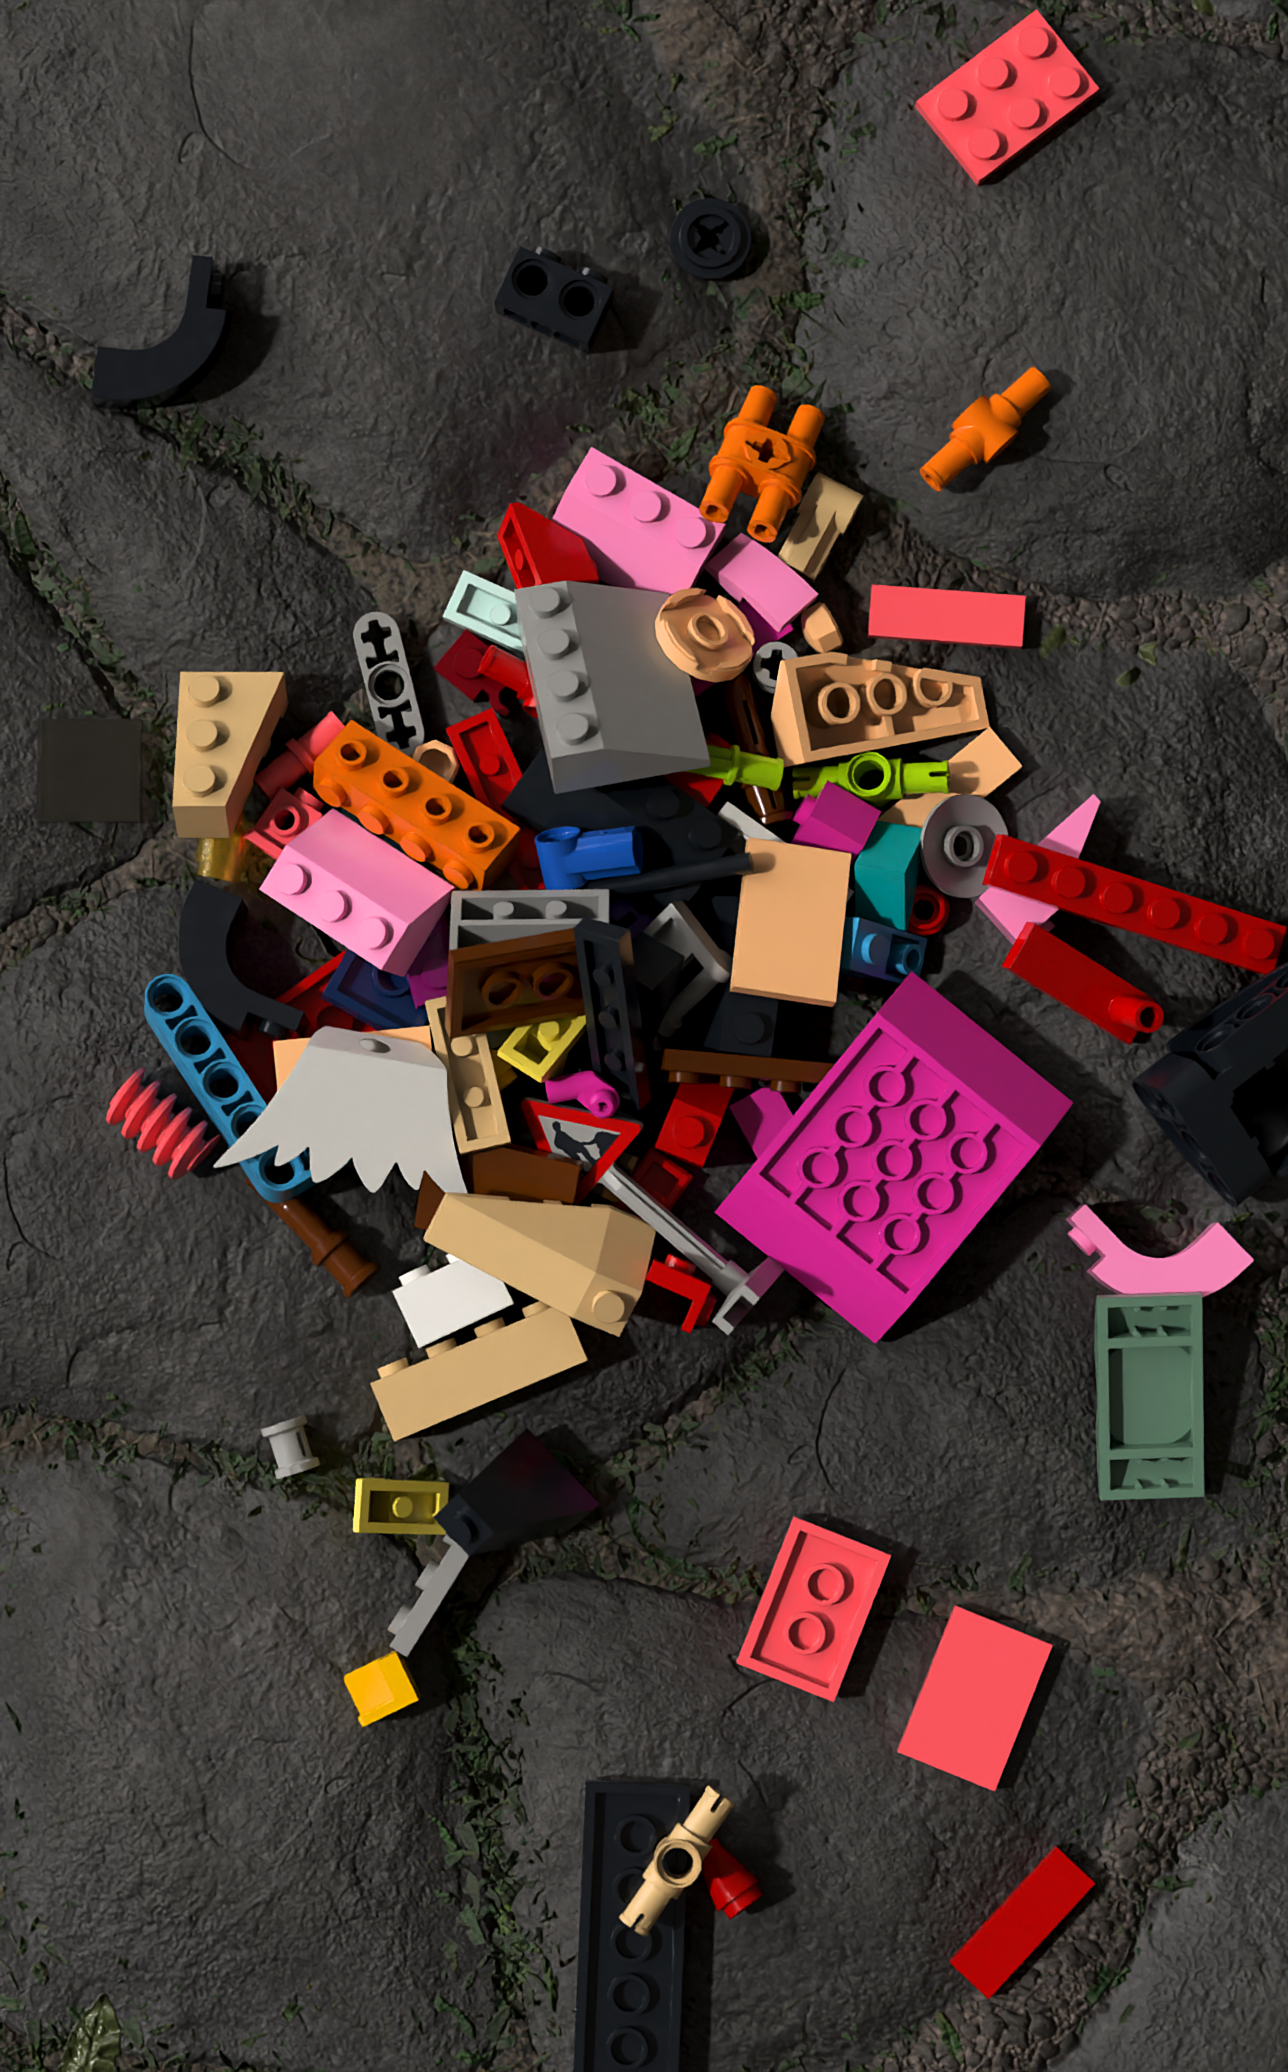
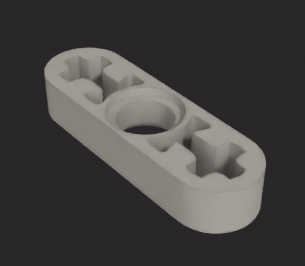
(367, 652)

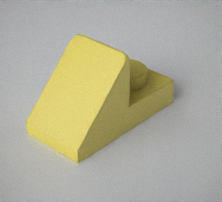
(543, 1046)
(398, 1506)

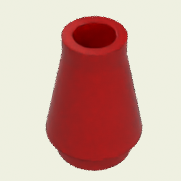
(728, 1881)

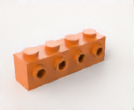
(415, 808)

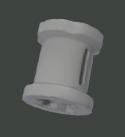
(762, 658)
(290, 1447)

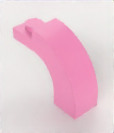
(1201, 1267)

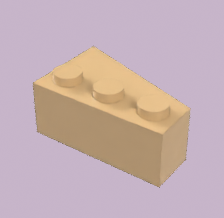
(219, 744)

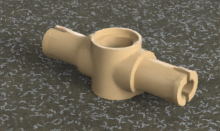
(664, 1885)

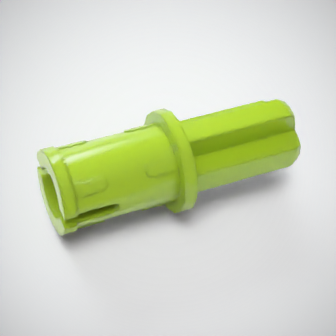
(742, 767)

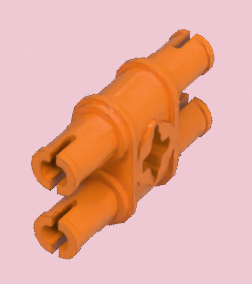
(762, 463)

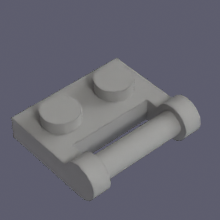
(683, 933)

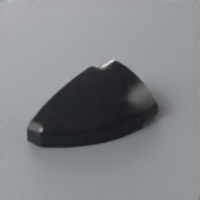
(1227, 1089)

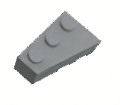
(512, 914)

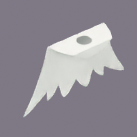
(362, 1102)

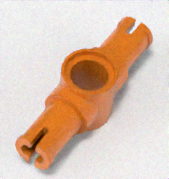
(985, 429)

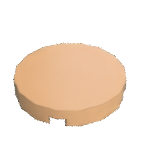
(704, 635)

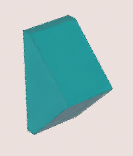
(888, 875)

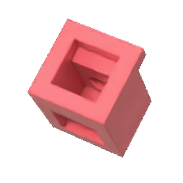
(267, 831)

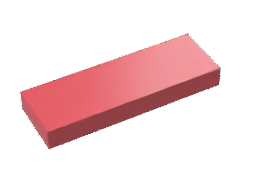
(946, 616)

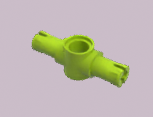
(898, 778)

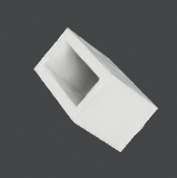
(448, 1299)

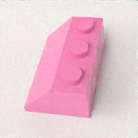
(636, 528)
(359, 891)

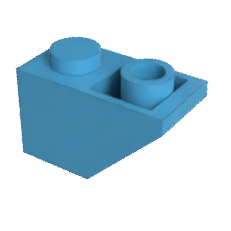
(880, 952)

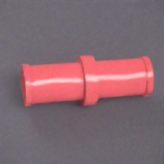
(298, 757)

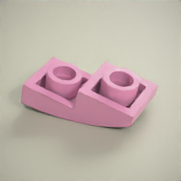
(762, 580)

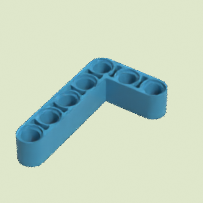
(217, 1064)

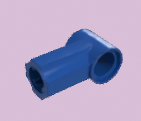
(574, 858)

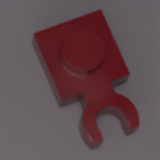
(460, 670)

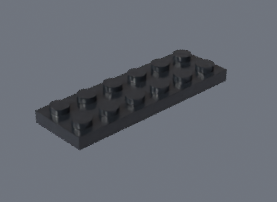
(626, 1980)

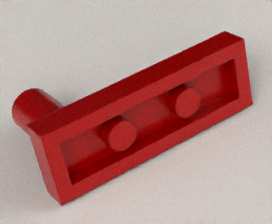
(1082, 985)

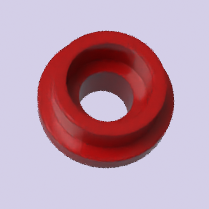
(940, 911)

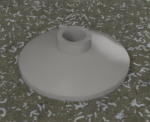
(974, 826)

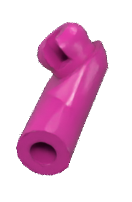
(588, 1089)

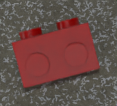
(679, 1277)

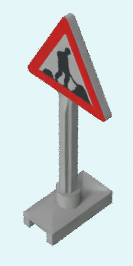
(599, 1143)

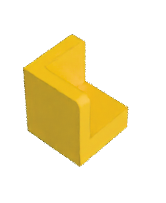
(381, 1687)

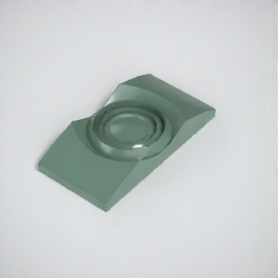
(1149, 1395)

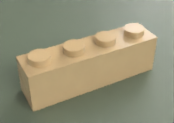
(477, 1371)

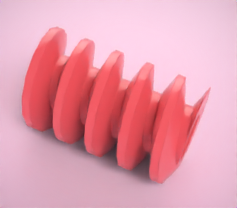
(159, 1126)

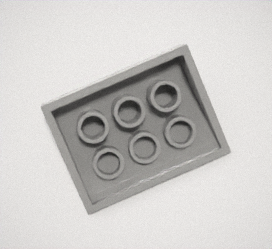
(605, 687)

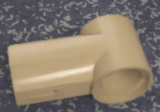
(822, 518)

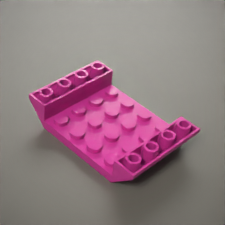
(894, 1157)

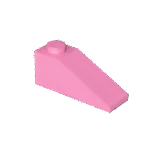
(1012, 912)

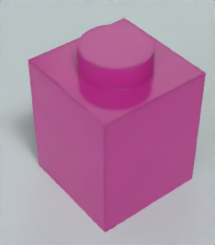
(834, 821)

